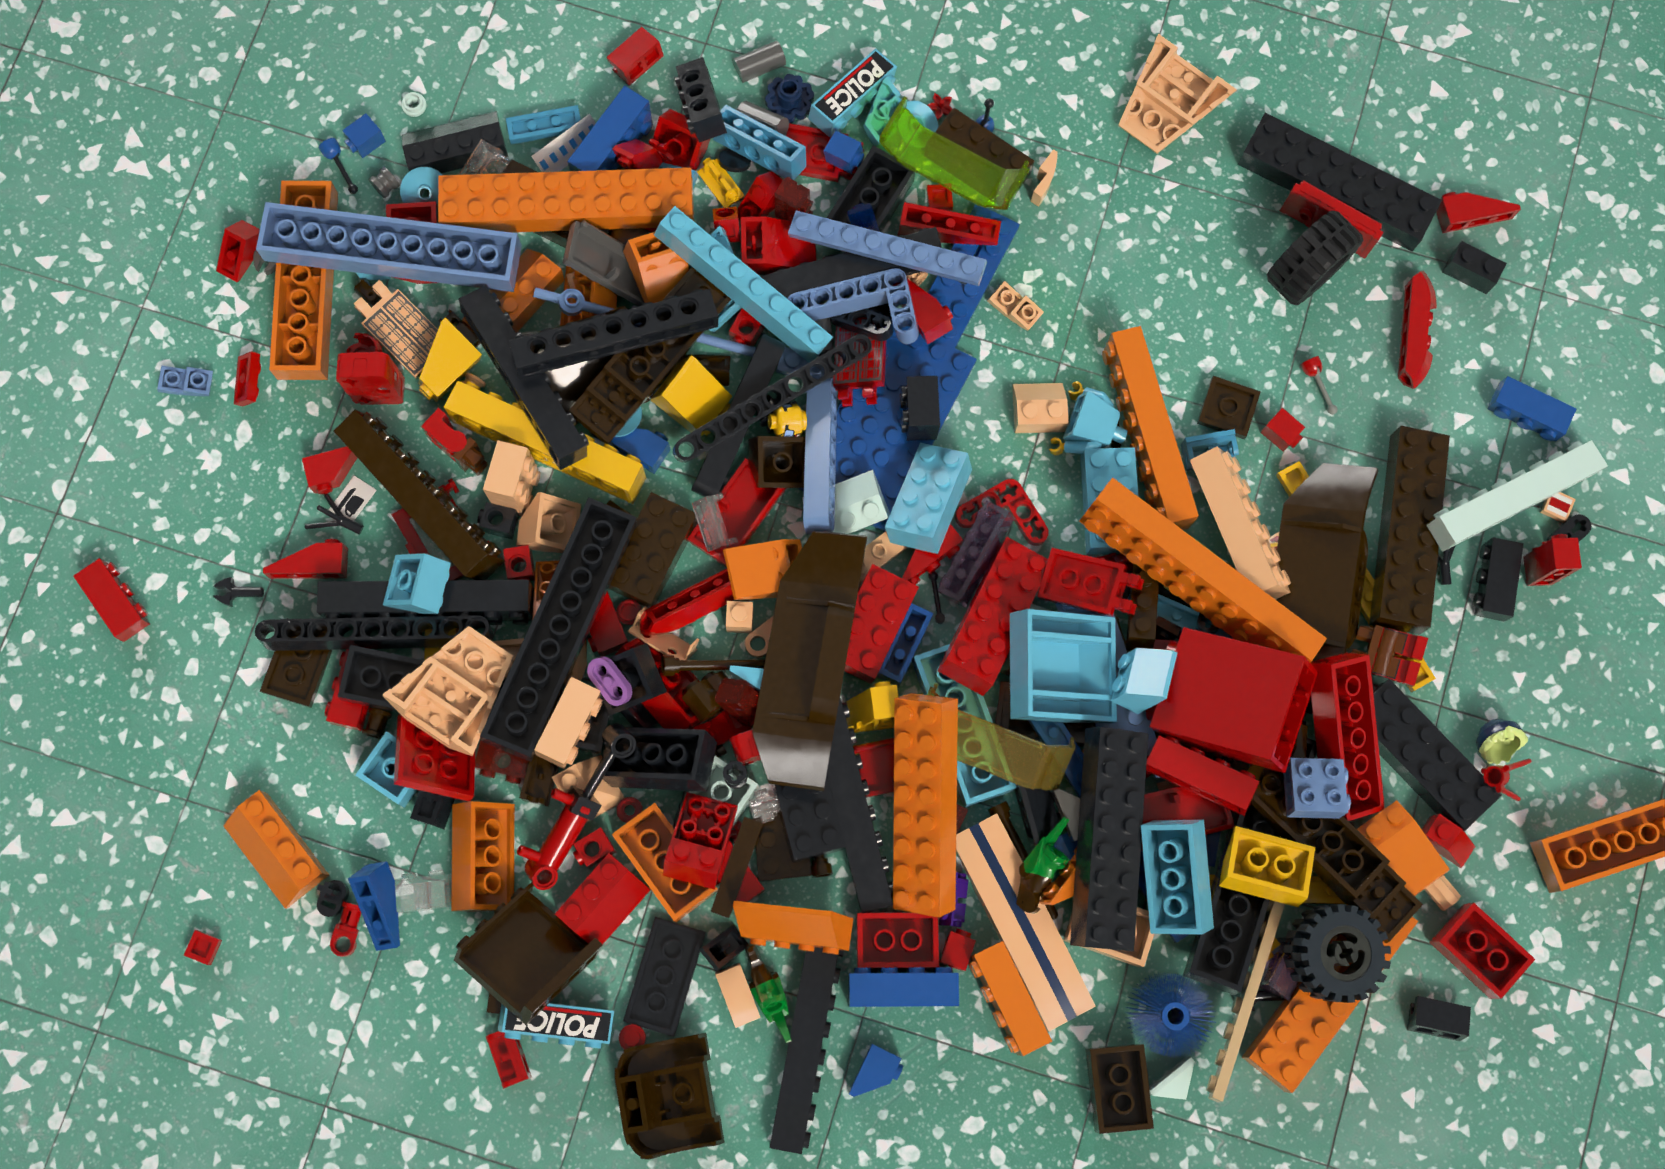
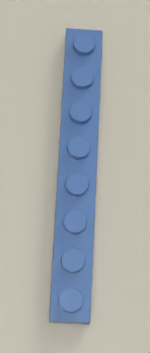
(887, 248)

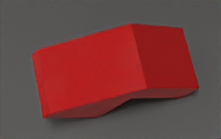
(723, 727)

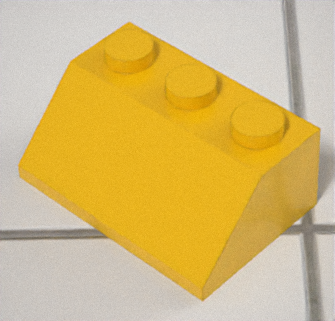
(1267, 867)

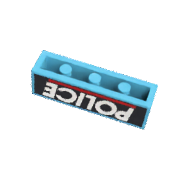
(851, 93)
(561, 1022)

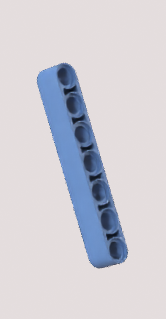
(820, 458)

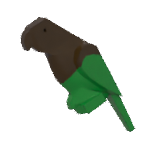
(1039, 869)
(768, 992)

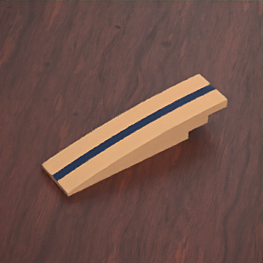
(1029, 938)

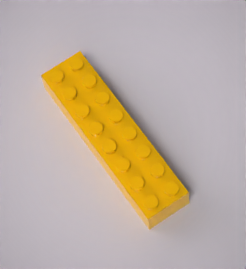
(508, 423)

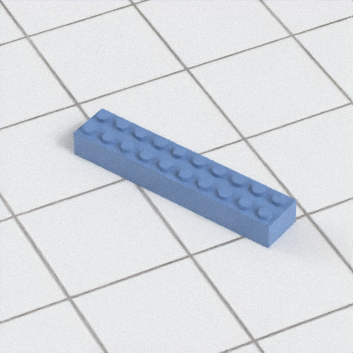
(389, 246)

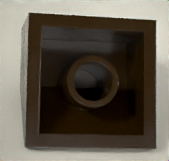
(777, 461)

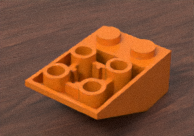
(654, 266)
(759, 567)

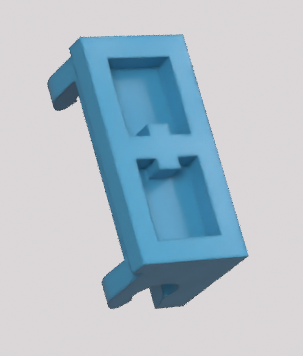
(1199, 444)

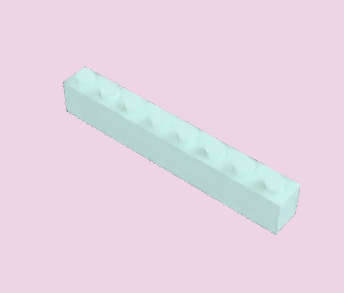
(1517, 495)

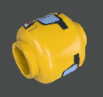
(788, 421)

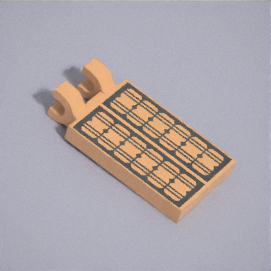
(399, 327)

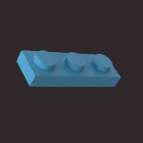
(541, 124)

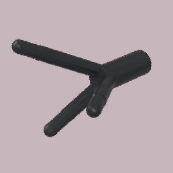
(340, 519)
(1444, 566)

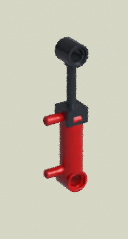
(579, 807)

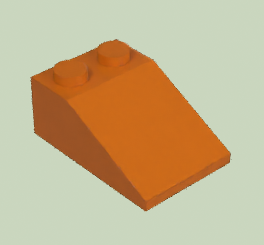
(1405, 846)

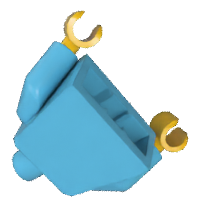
(1091, 422)

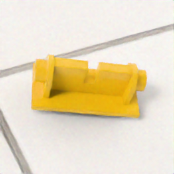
(720, 182)

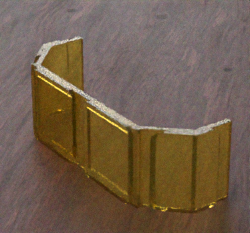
(1010, 753)

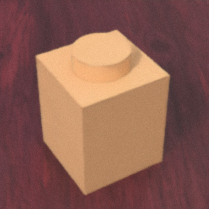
(739, 617)

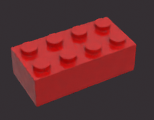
(876, 620)

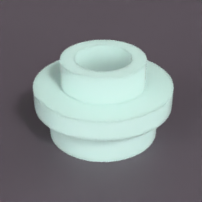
(410, 99)

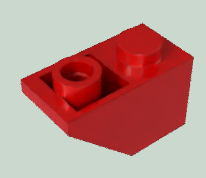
(637, 155)
(760, 196)

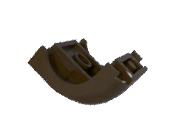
(667, 1097)

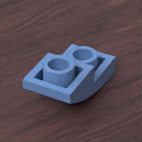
(185, 381)

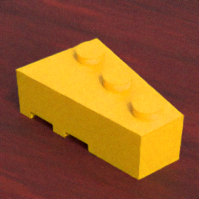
(873, 708)

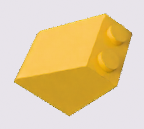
(447, 361)
(691, 395)

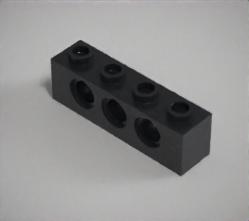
(699, 100)

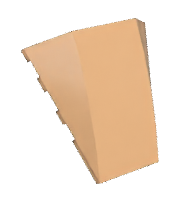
(1170, 97)
(453, 690)

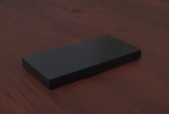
(664, 976)

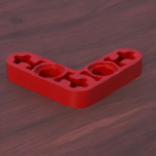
(1011, 504)

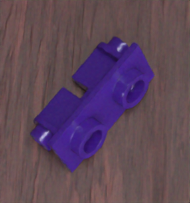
(957, 916)

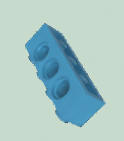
(762, 144)

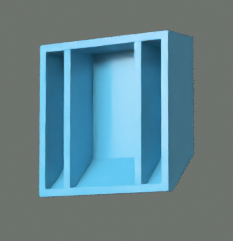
(1062, 667)

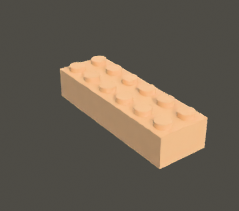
(1239, 521)

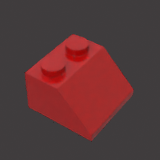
(681, 144)

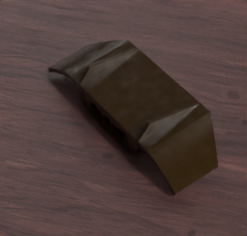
(1327, 552)
(808, 660)

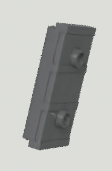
(601, 260)

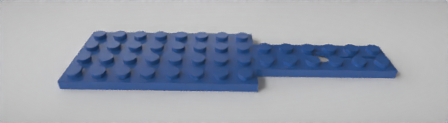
(871, 434)

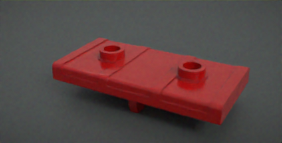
(1309, 204)
(741, 510)
(877, 766)
(1182, 804)

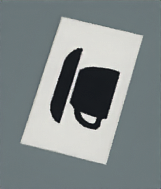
(354, 498)

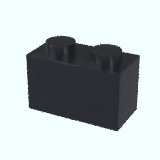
(1474, 267)

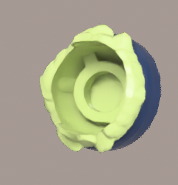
(1500, 740)

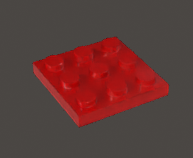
(430, 765)

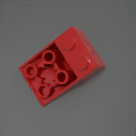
(769, 247)
(700, 840)

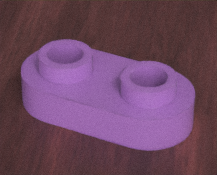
(609, 682)

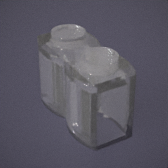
(423, 893)

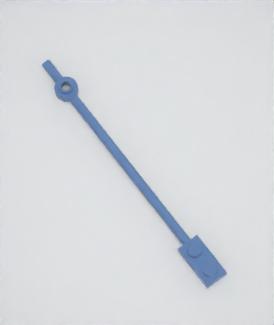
(788, 363)

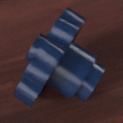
(790, 97)

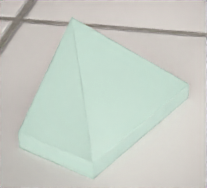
(1174, 1082)

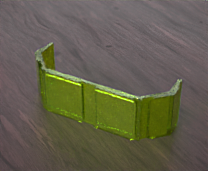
(949, 162)

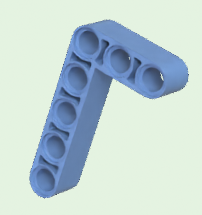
(862, 299)

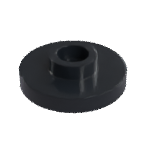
(733, 161)

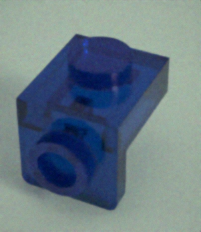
(863, 216)

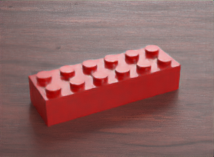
(984, 632)
(1348, 727)

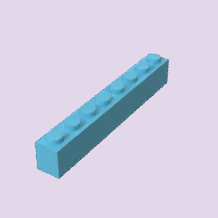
(742, 285)

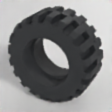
(1314, 257)

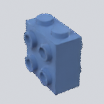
(1316, 788)

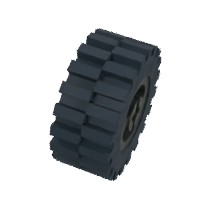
(1315, 958)

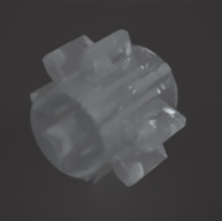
(763, 805)

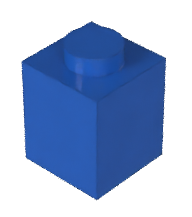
(363, 136)
(844, 152)

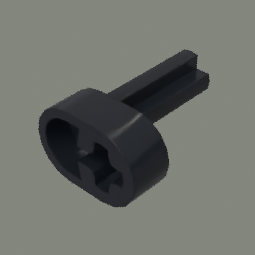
(333, 892)

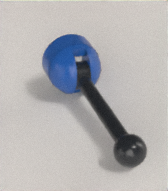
(985, 120)
(331, 150)

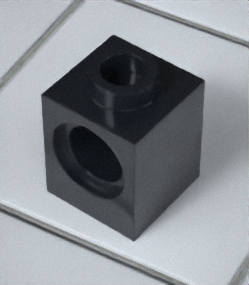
(506, 527)

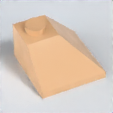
(548, 523)
(579, 776)

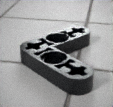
(847, 322)

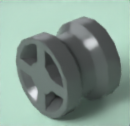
(384, 182)

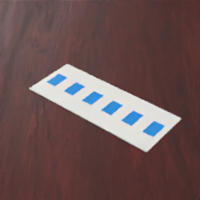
(556, 153)

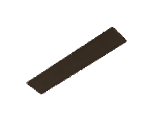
(736, 867)

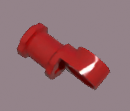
(346, 928)

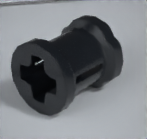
(729, 769)

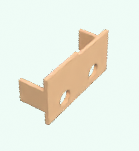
(665, 641)

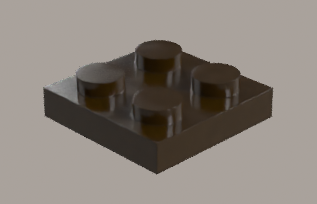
(1228, 407)

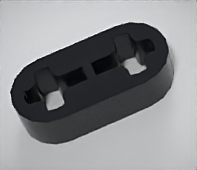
(1566, 527)

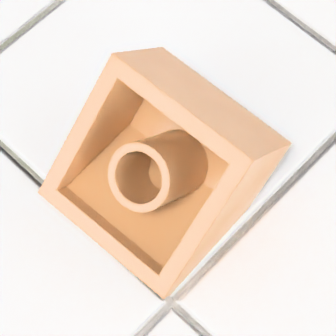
(1040, 408)

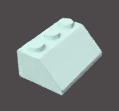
(858, 503)

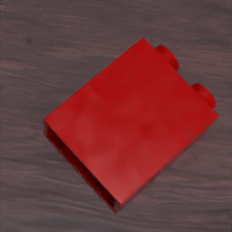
(1235, 699)

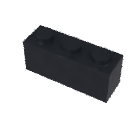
(1498, 579)

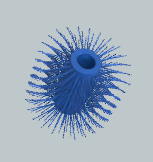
(1159, 1014)

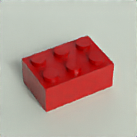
(897, 940)
(1482, 951)

